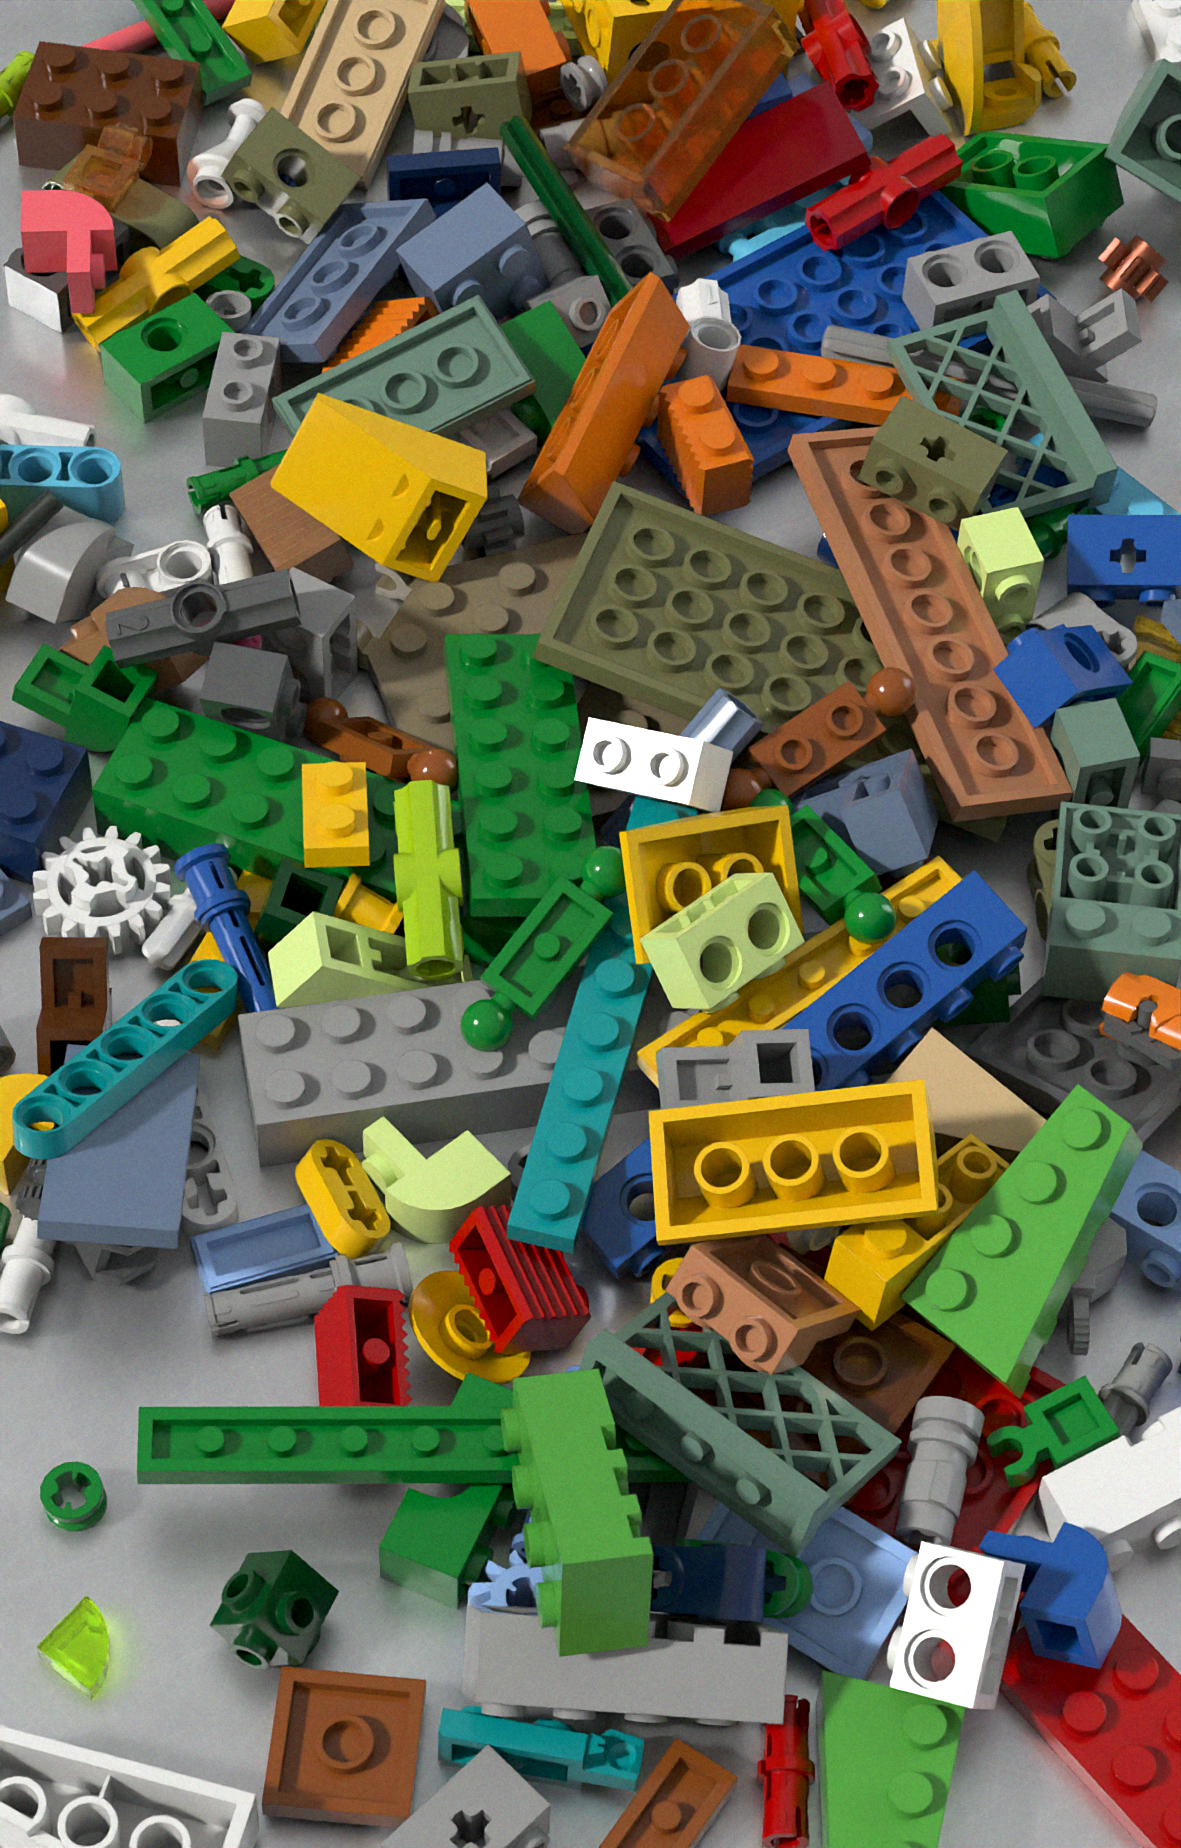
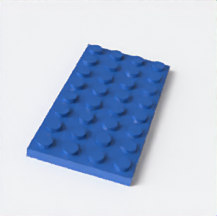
(794, 290)

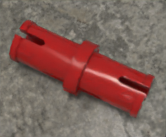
(787, 1777)

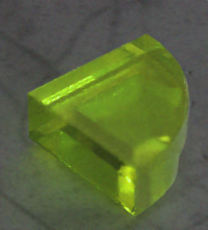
(79, 1648)

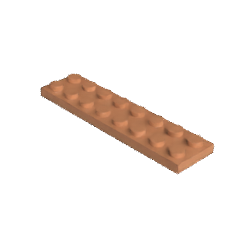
(936, 629)

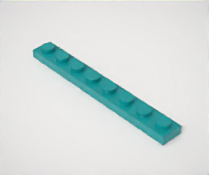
(587, 1074)

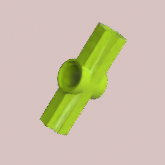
(428, 880)

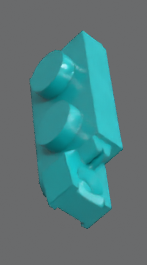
(542, 1750)

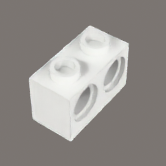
(654, 765)
(975, 1630)

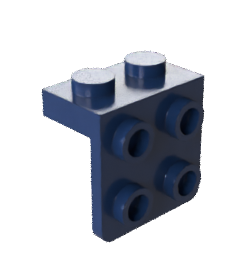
(441, 178)

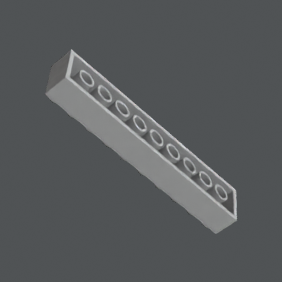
(404, 1058)

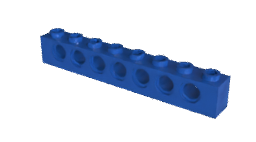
(965, 916)

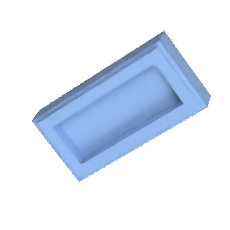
(261, 1250)

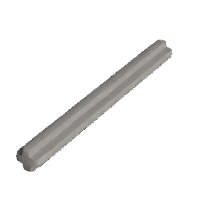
(1097, 398)

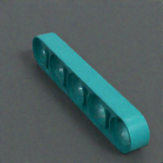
(118, 1078)

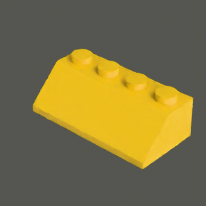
(793, 1162)

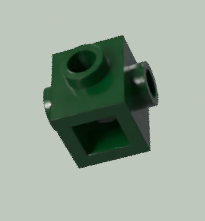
(273, 1609)

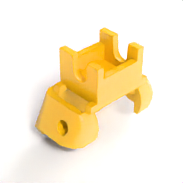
(980, 35)

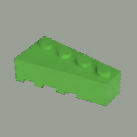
(1028, 1240)
(580, 1513)
(883, 1763)

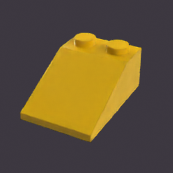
(687, 857)

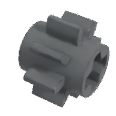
(495, 525)

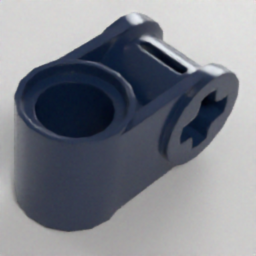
(711, 1581)

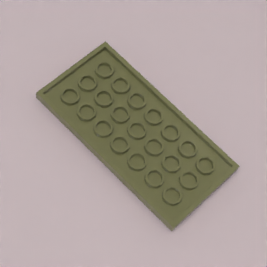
(690, 605)

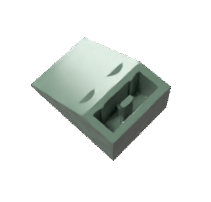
(1113, 900)

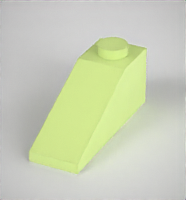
(343, 960)

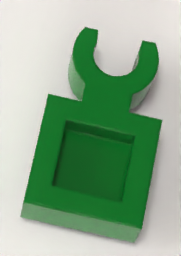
(1060, 1428)

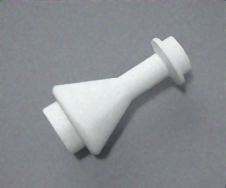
(206, 169)

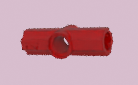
(839, 51)
(883, 193)

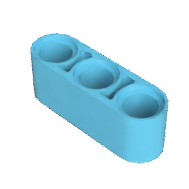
(77, 476)

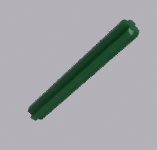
(564, 208)

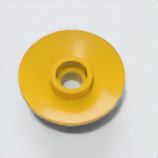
(453, 1333)

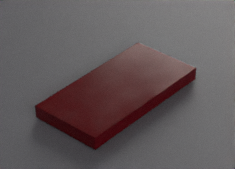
(766, 168)

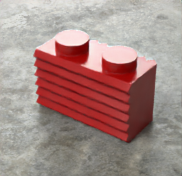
(518, 1286)
(362, 1348)

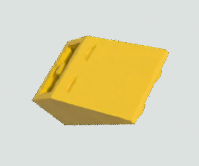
(384, 485)

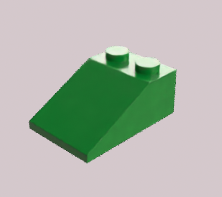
(1037, 188)

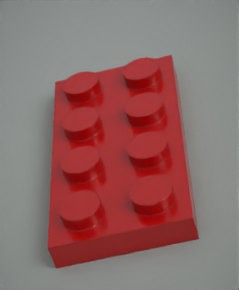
(1110, 1727)

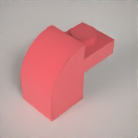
(71, 236)

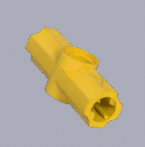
(157, 279)

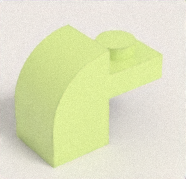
(434, 1195)

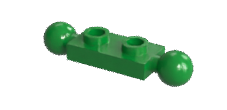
(833, 875)
(545, 950)

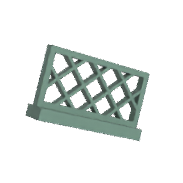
(1041, 385)
(709, 1440)

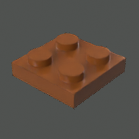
(344, 1747)

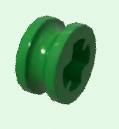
(79, 1475)

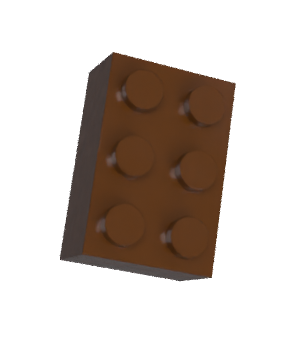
(82, 89)

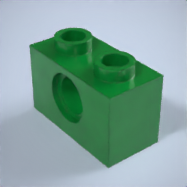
(164, 357)

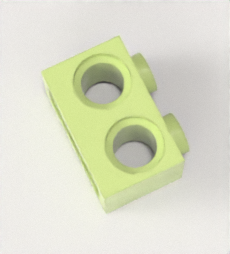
(1003, 566)
(719, 932)

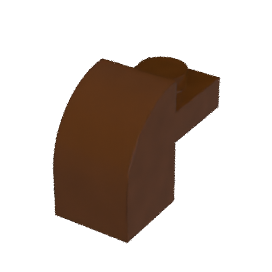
(73, 997)

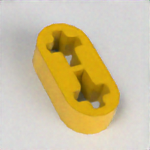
(342, 1198)

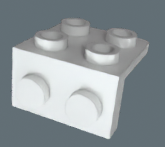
(906, 80)

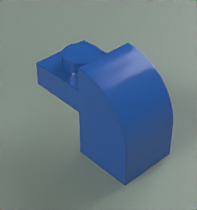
(1068, 1592)

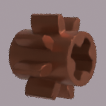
(1133, 268)

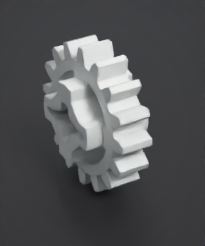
(102, 888)

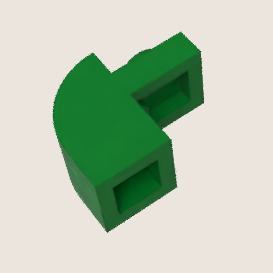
(88, 701)

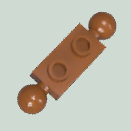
(820, 738)
(378, 744)

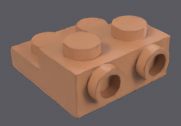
(759, 1300)

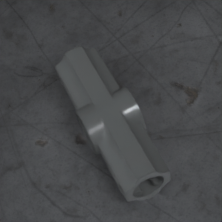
(165, 628)

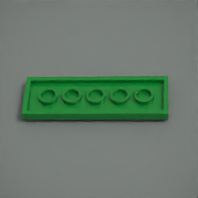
(515, 771)

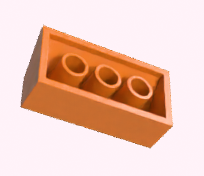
(608, 407)

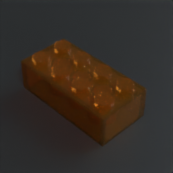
(681, 100)

